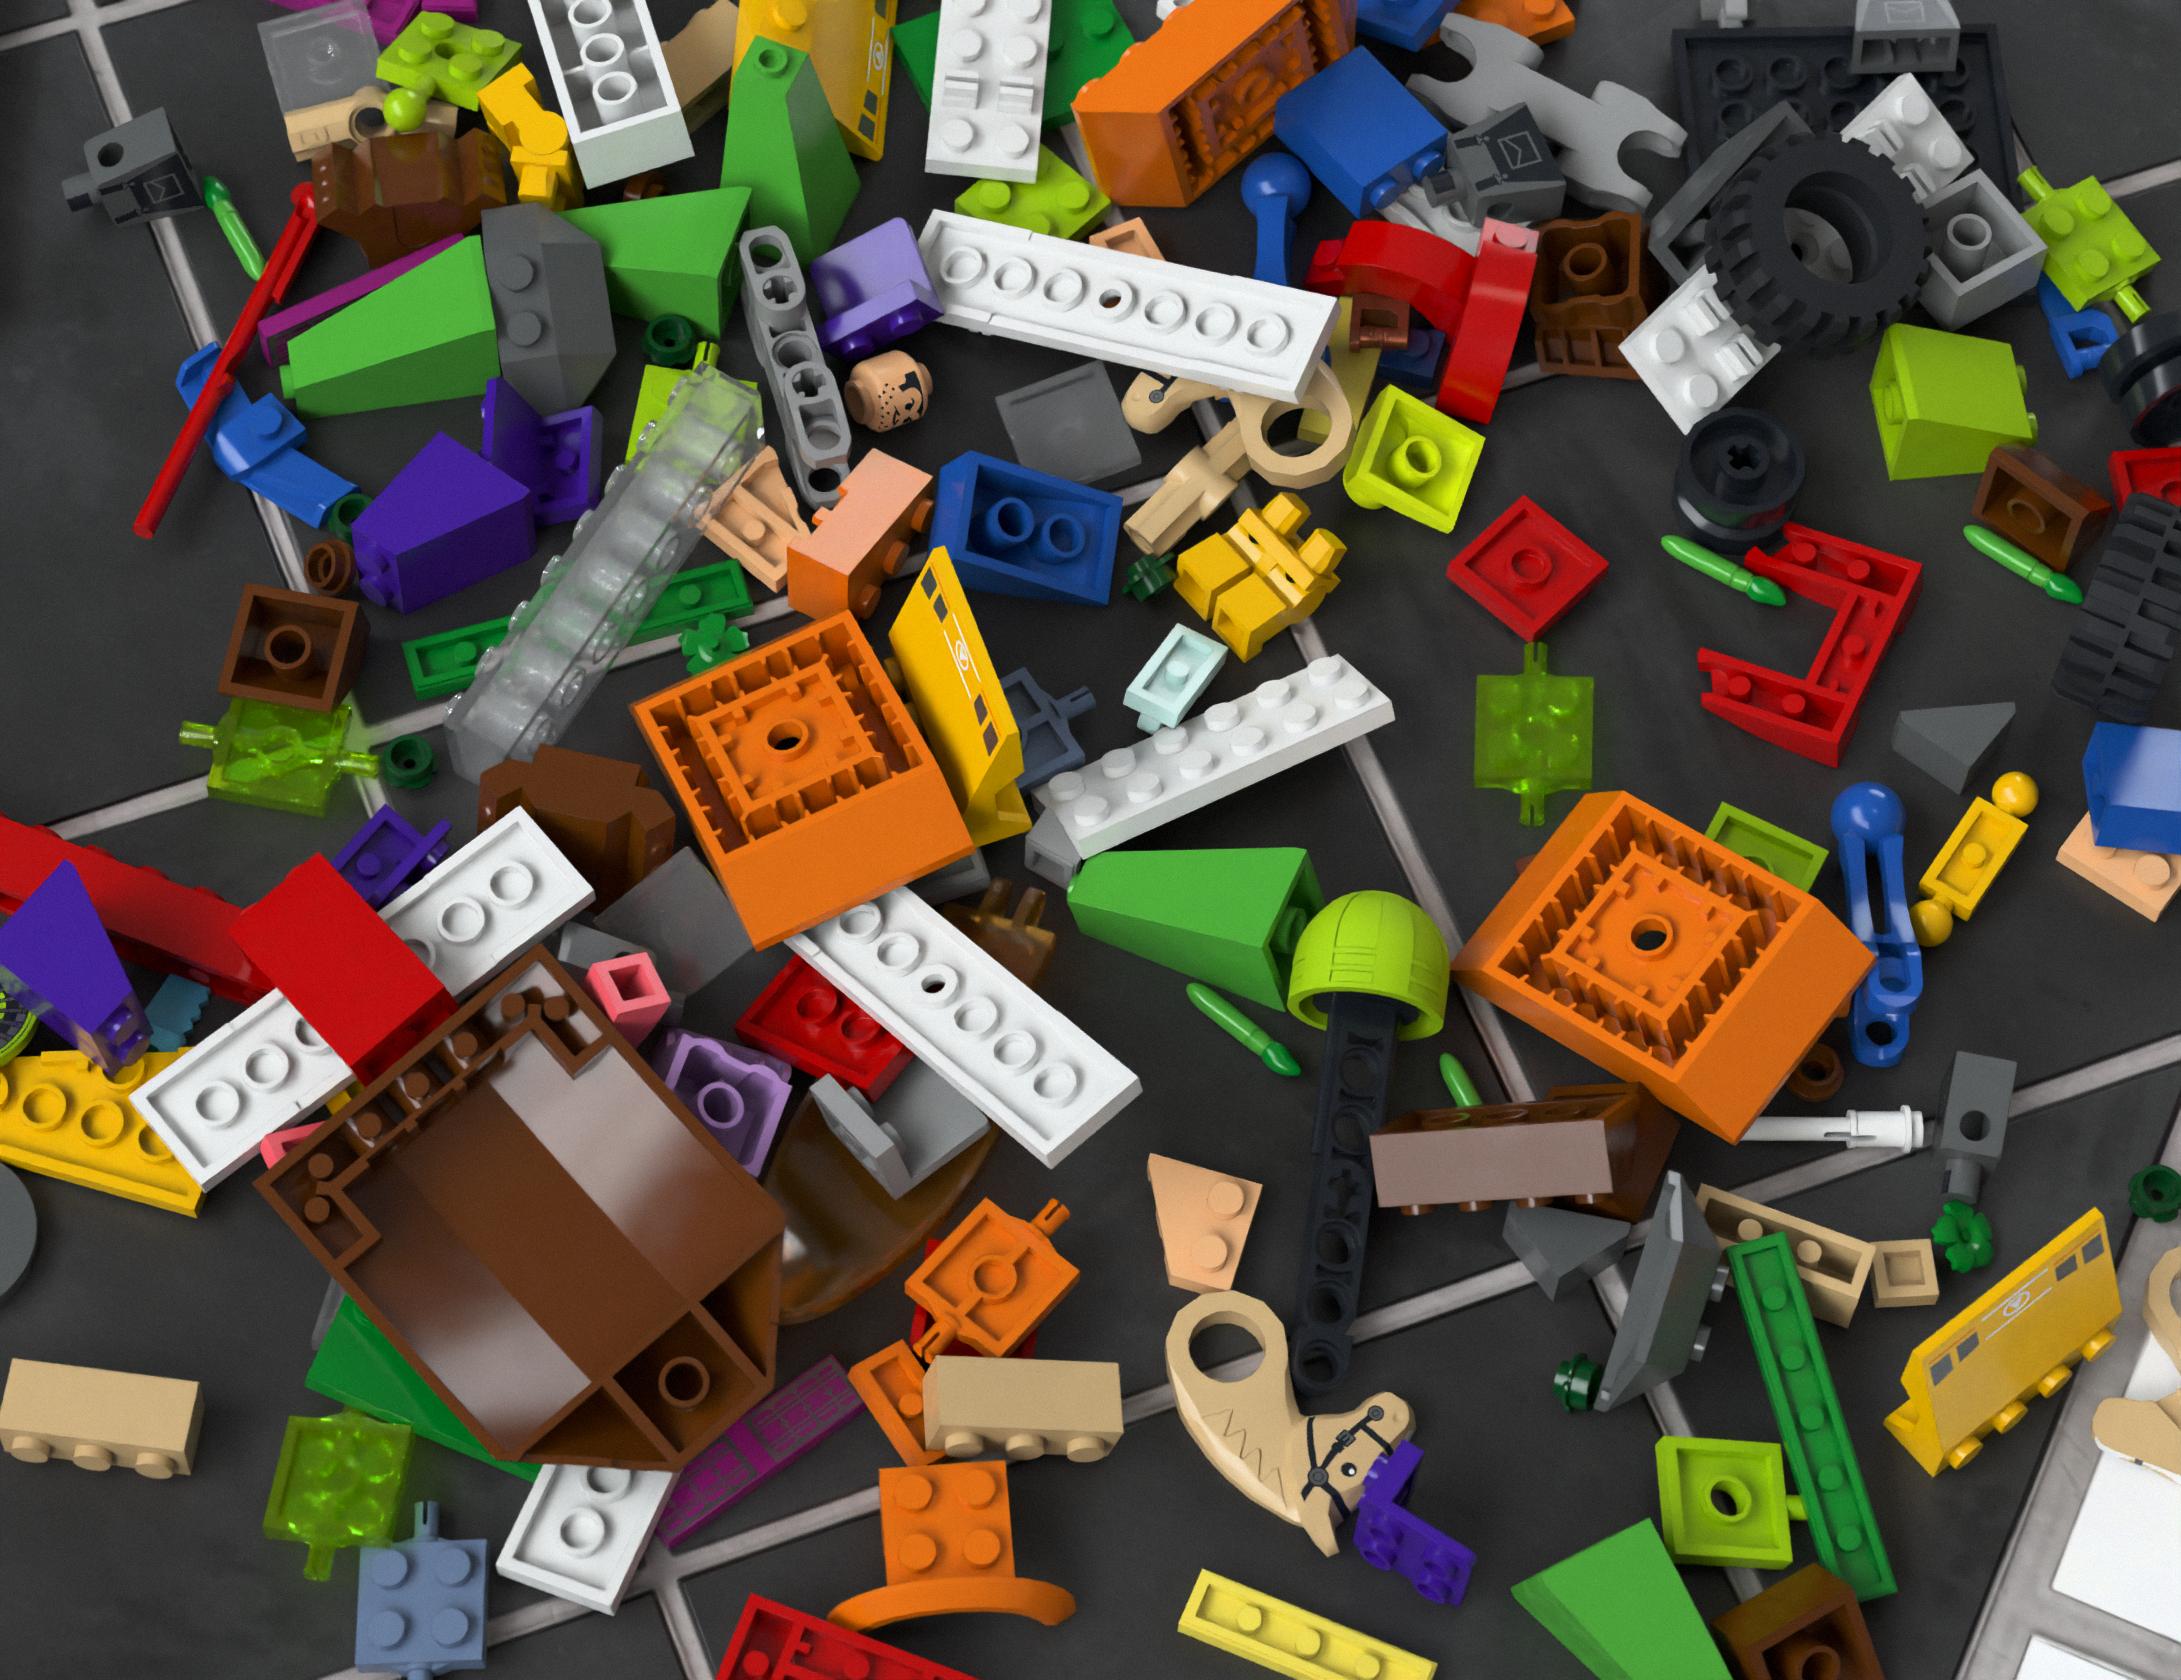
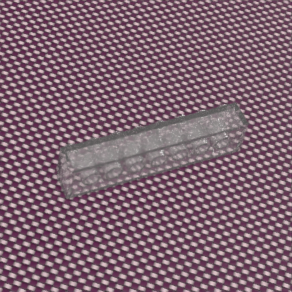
(608, 574)

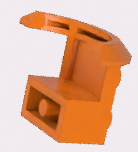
(949, 1551)

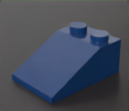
(1025, 531)

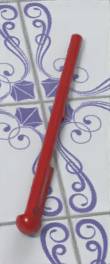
(271, 287)

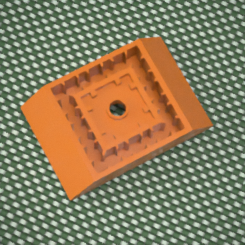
(1203, 93)
(813, 823)
(1707, 1015)

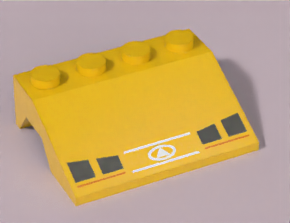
(848, 51)
(958, 702)
(2009, 1348)

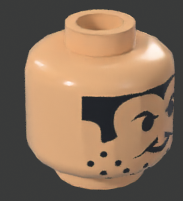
(888, 391)

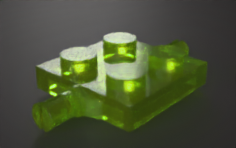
(1533, 733)
(278, 755)
(338, 1485)

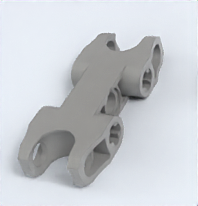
(1579, 131)
(794, 365)

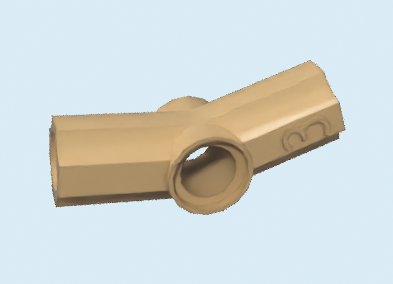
(337, 122)
(1191, 492)

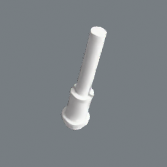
(1858, 1129)

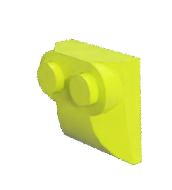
(1412, 460)

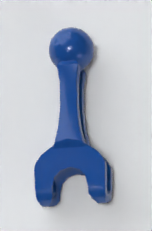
(1276, 191)
(1871, 822)

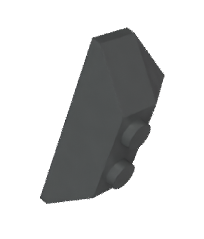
(1680, 225)
(547, 306)
(1666, 1299)

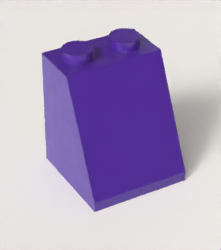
(441, 528)
(69, 974)

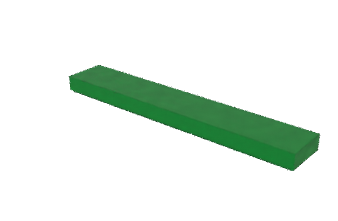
(450, 658)
(1809, 1415)

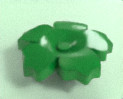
(712, 643)
(1964, 1236)

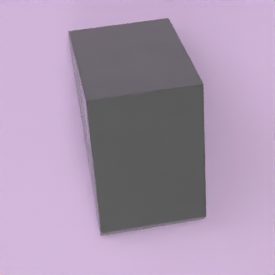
(1953, 741)
(1563, 1246)

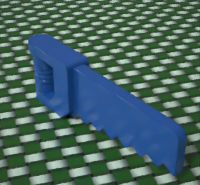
(2070, 327)

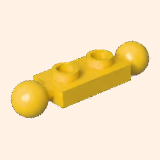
(1973, 858)

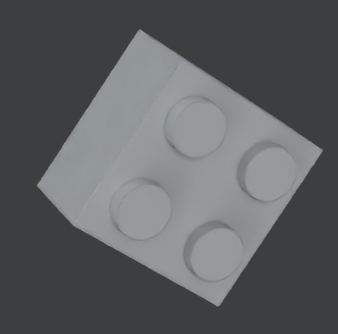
(1979, 252)

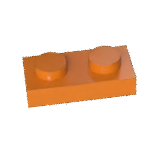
(893, 1393)

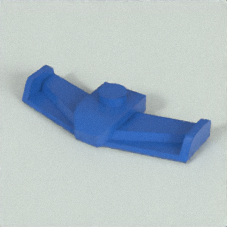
(260, 445)

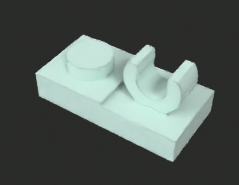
(1174, 678)

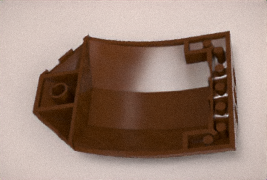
(547, 1234)

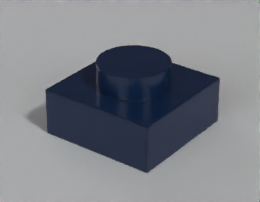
(1418, 363)

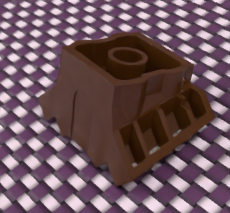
(407, 190)
(1592, 291)
(590, 810)

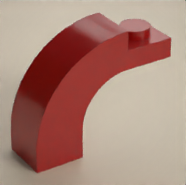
(1397, 264)
(1488, 321)

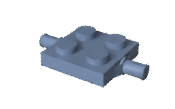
(1044, 728)
(423, 1603)

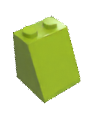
(1946, 401)

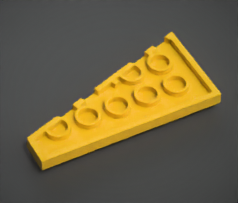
(80, 1127)

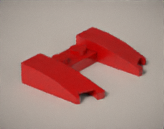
(1873, 603)
(792, 1645)

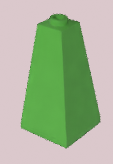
(788, 150)
(673, 254)
(402, 344)
(1204, 912)
(1624, 1611)

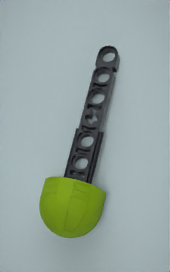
(1369, 977)

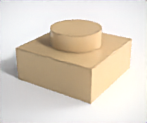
(1903, 1274)

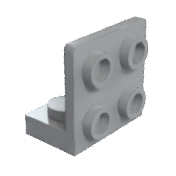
(907, 1130)

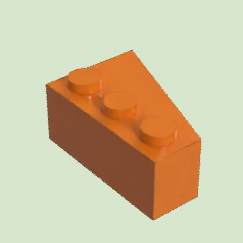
(859, 538)

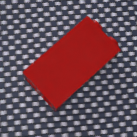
(342, 968)

